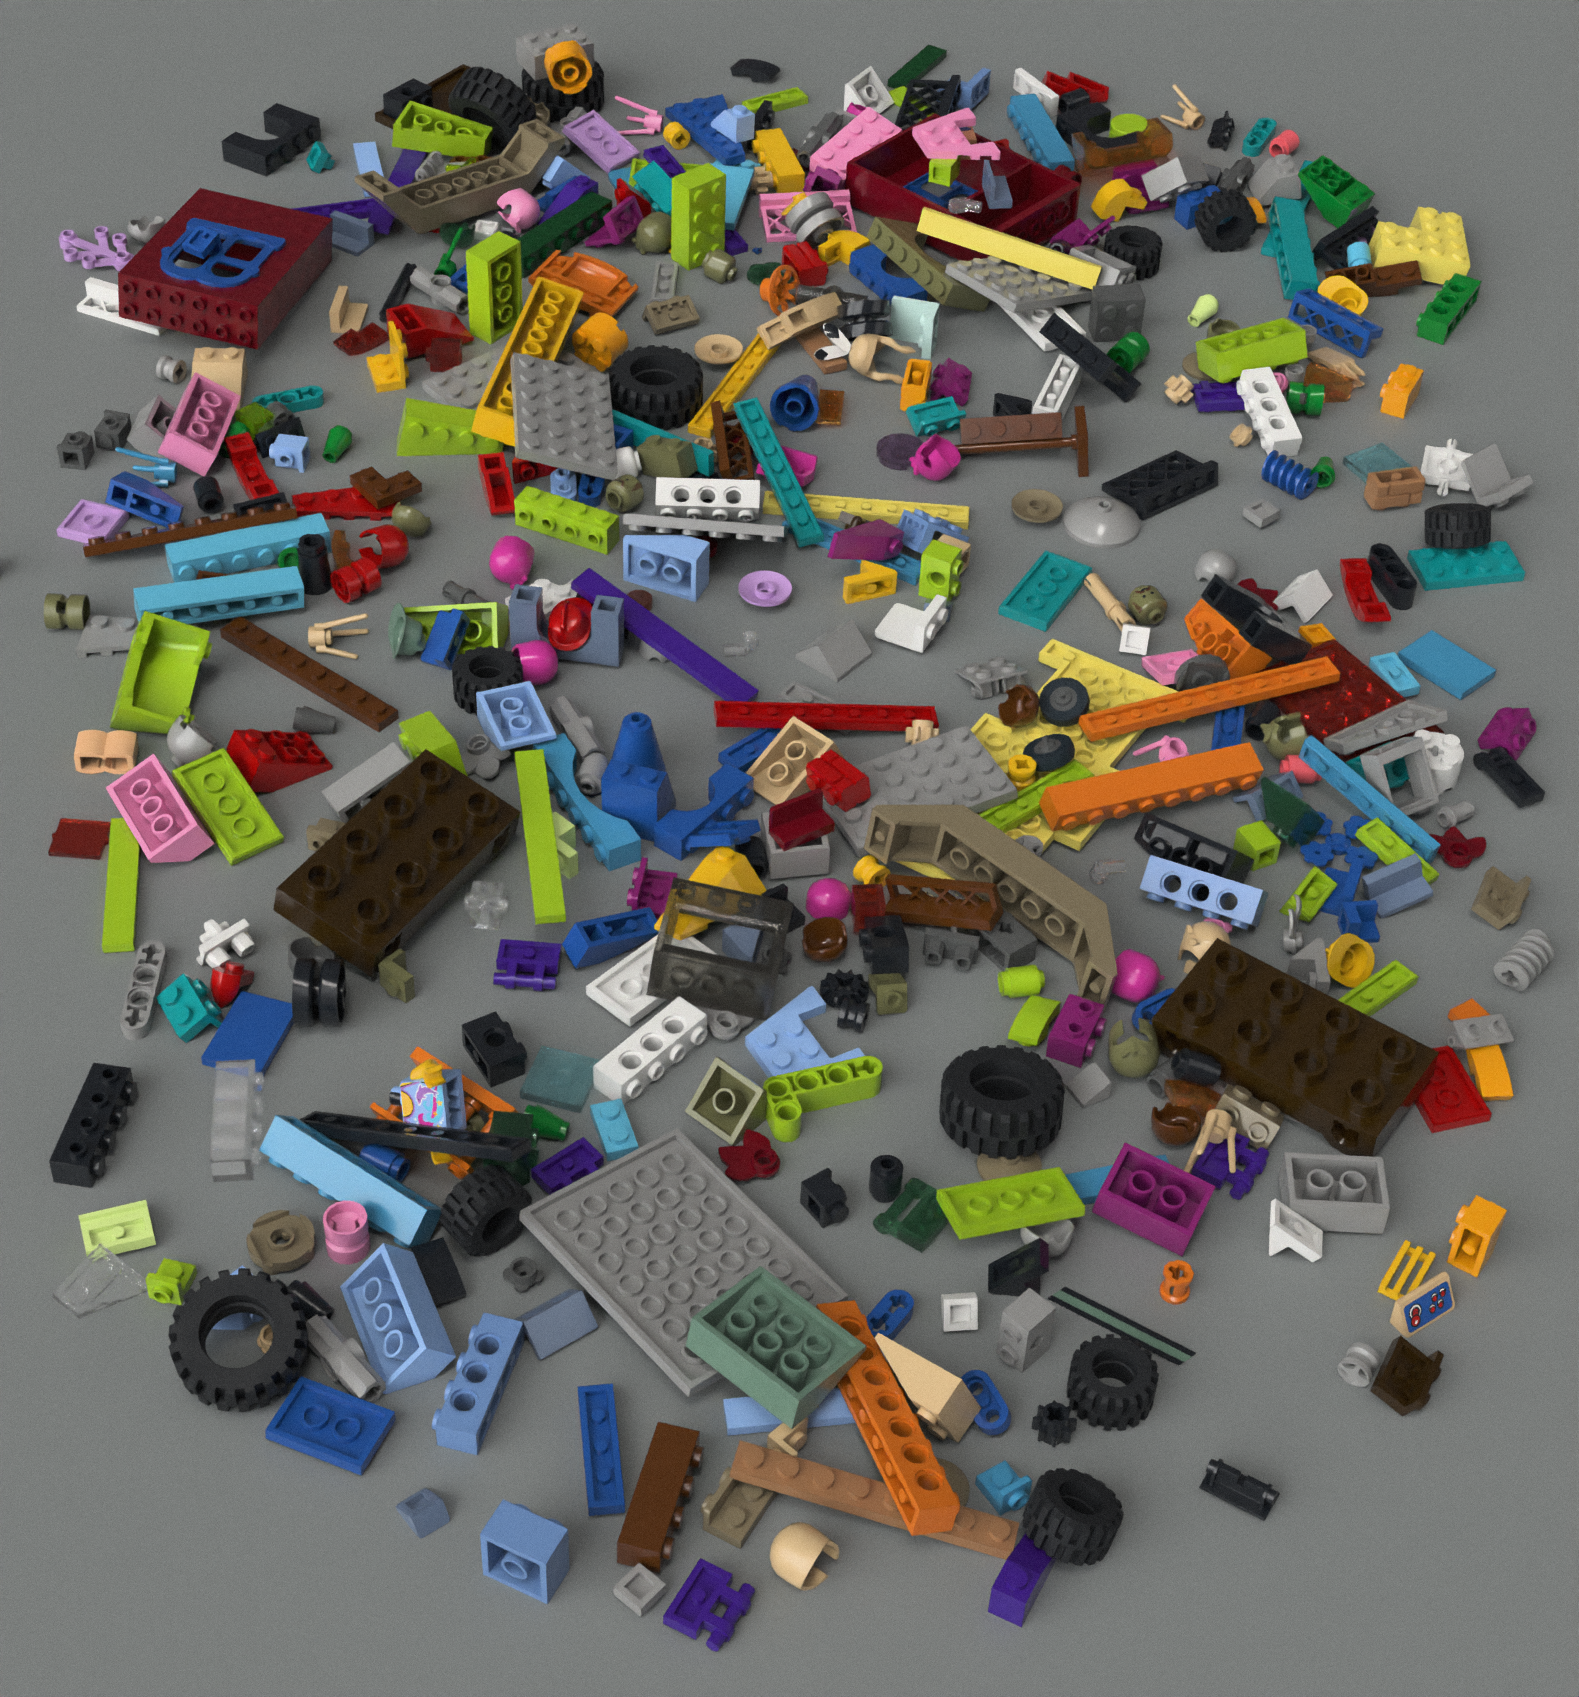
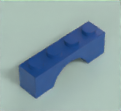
(870, 268)
(727, 792)

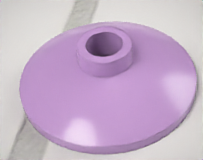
(765, 588)

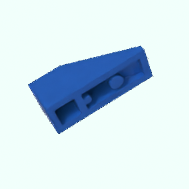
(143, 499)
(608, 936)

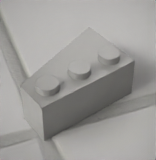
(364, 782)

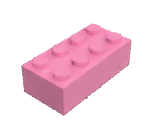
(854, 139)
(199, 424)

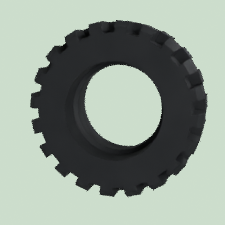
(492, 102)
(560, 103)
(657, 386)
(1001, 1102)
(223, 1298)

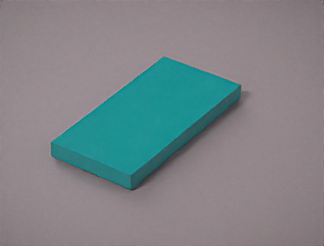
(1045, 591)

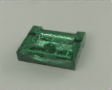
(921, 1223)

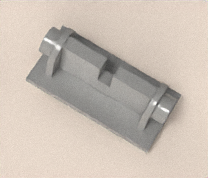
(1479, 1032)

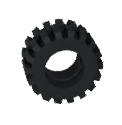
(1219, 207)
(1137, 247)
(1457, 525)
(482, 671)
(485, 1210)
(1109, 1404)
(1072, 1516)

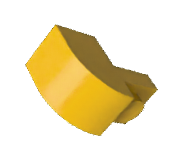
(1115, 197)
(840, 246)

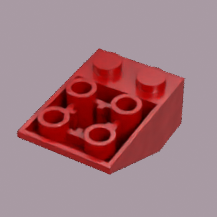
(422, 324)
(275, 758)

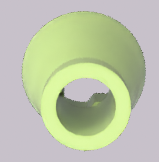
(1204, 309)

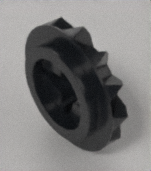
(834, 996)

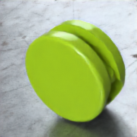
(1126, 124)

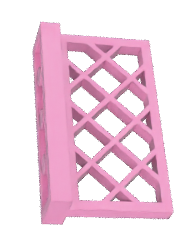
(773, 204)

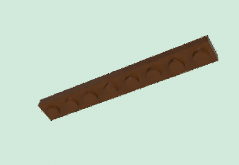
(179, 531)
(309, 674)

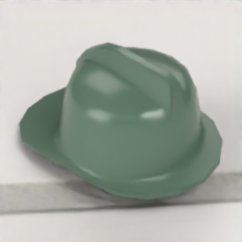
(404, 633)

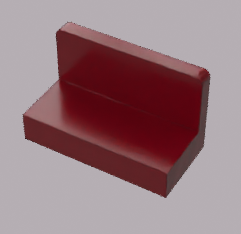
(799, 820)

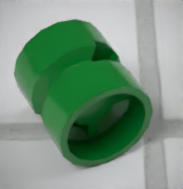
(1130, 351)
(1313, 398)

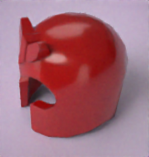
(393, 545)

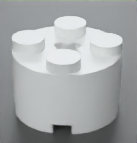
(1444, 758)

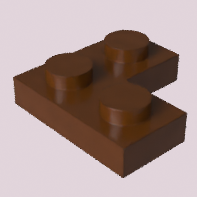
(383, 491)

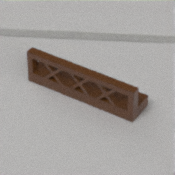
(723, 435)
(945, 908)

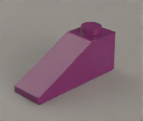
(867, 542)

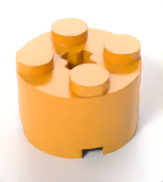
(567, 67)
(599, 341)

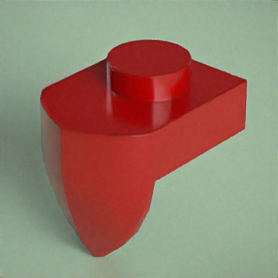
(227, 980)

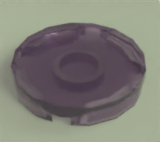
(896, 450)

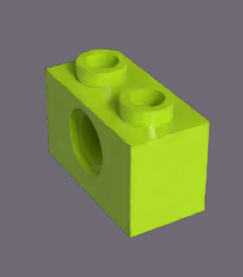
(940, 571)

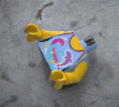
(432, 1099)

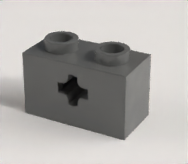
(1007, 943)

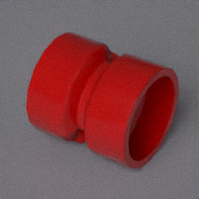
(353, 580)

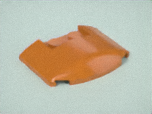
(603, 284)

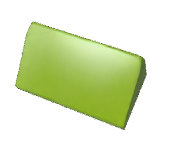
(1313, 892)

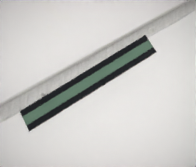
(1122, 1326)

